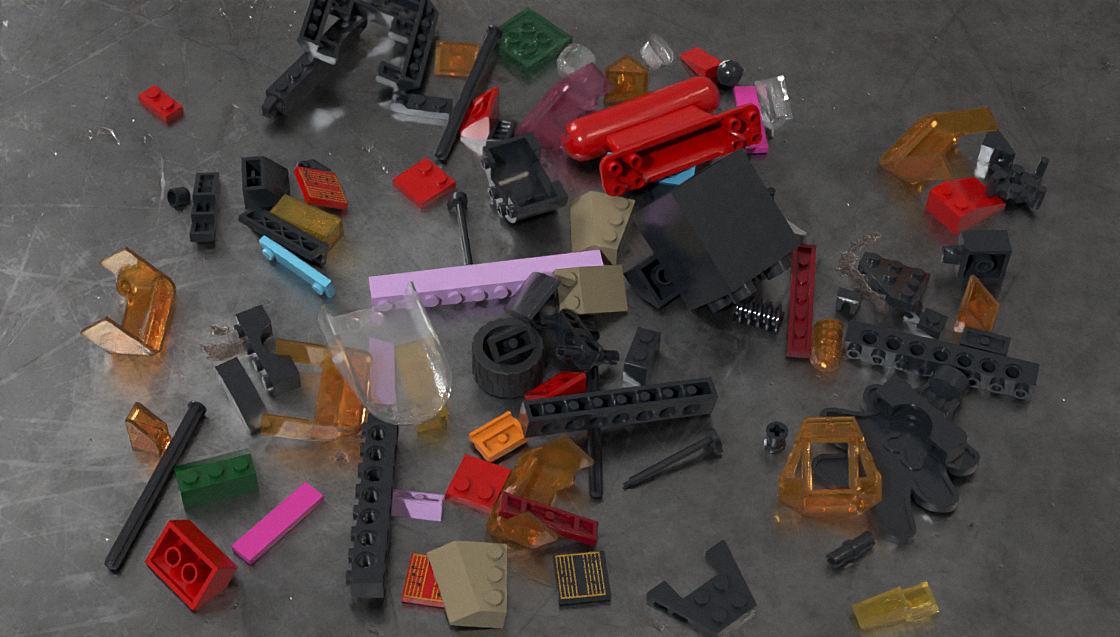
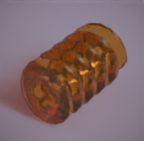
(827, 345)

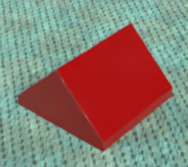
(481, 115)
(560, 385)

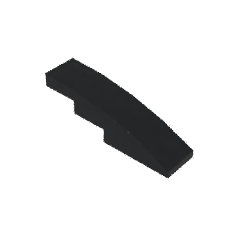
(204, 207)

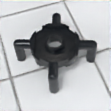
(1016, 182)

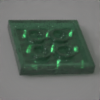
(530, 40)

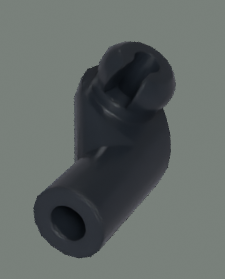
(313, 164)

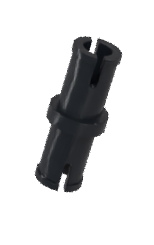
(850, 549)

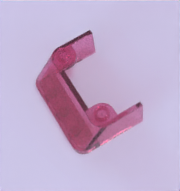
(564, 104)

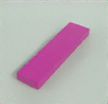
(746, 95)
(277, 523)

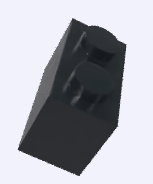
(641, 356)

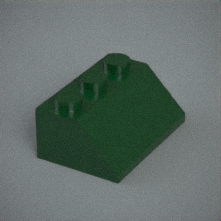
(216, 478)

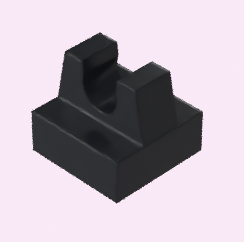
(848, 297)

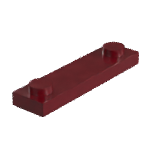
(559, 521)

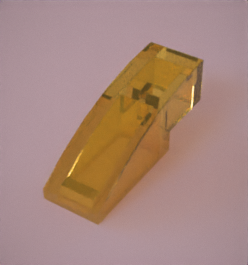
(896, 607)

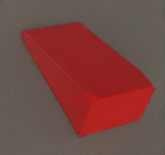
(701, 62)

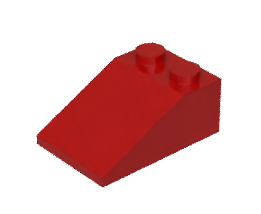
(961, 203)

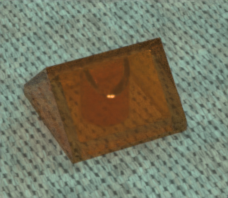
(455, 57)
(628, 78)
(977, 308)

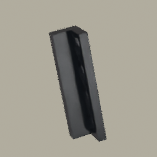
(285, 234)

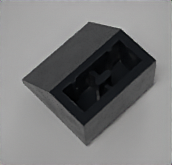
(263, 181)

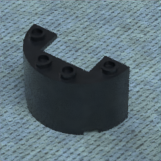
(519, 179)

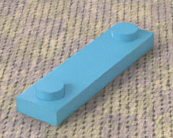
(319, 282)

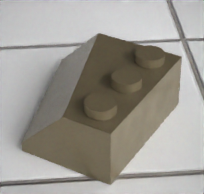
(600, 224)
(472, 582)

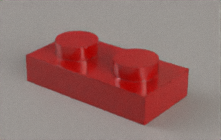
(160, 103)

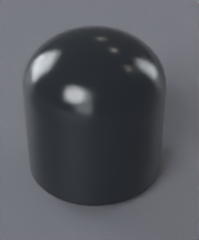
(180, 193)

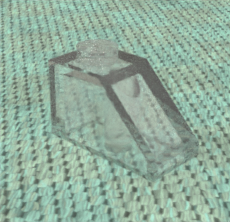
(774, 98)

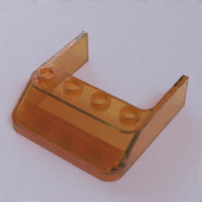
(923, 146)
(337, 407)

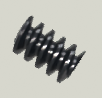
(760, 314)

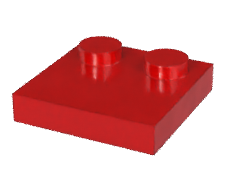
(424, 183)
(477, 483)

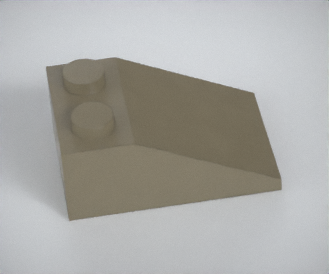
(591, 290)

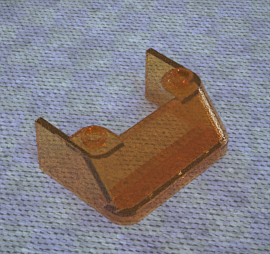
(147, 309)
(538, 478)

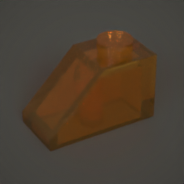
(147, 431)

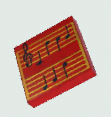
(320, 188)
(420, 583)

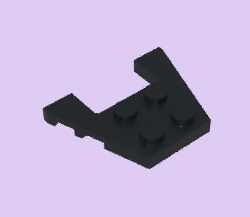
(715, 604)

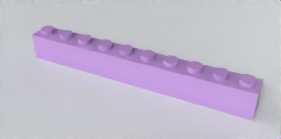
(474, 281)

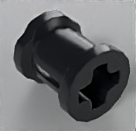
(776, 435)

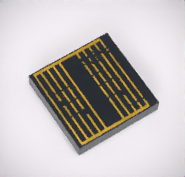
(581, 577)

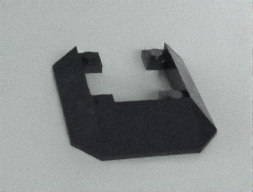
(407, 20)

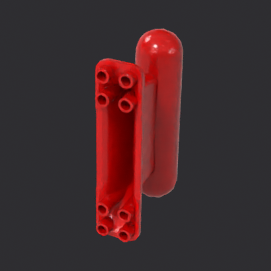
(661, 134)

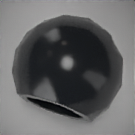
(729, 73)

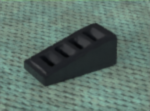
(498, 133)

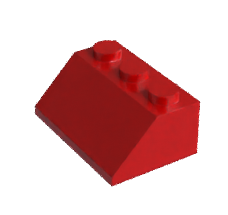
(190, 563)

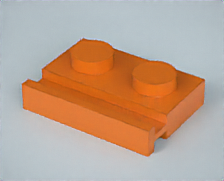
(498, 437)

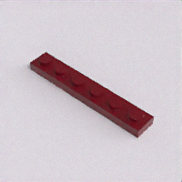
(801, 302)

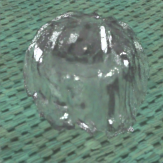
(574, 58)

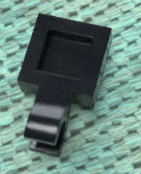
(928, 321)

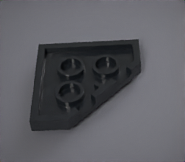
(897, 281)

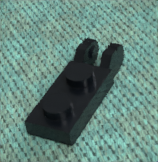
(421, 105)

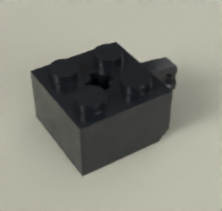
(979, 254)

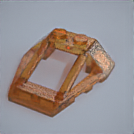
(798, 492)

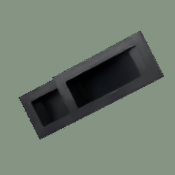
(241, 394)

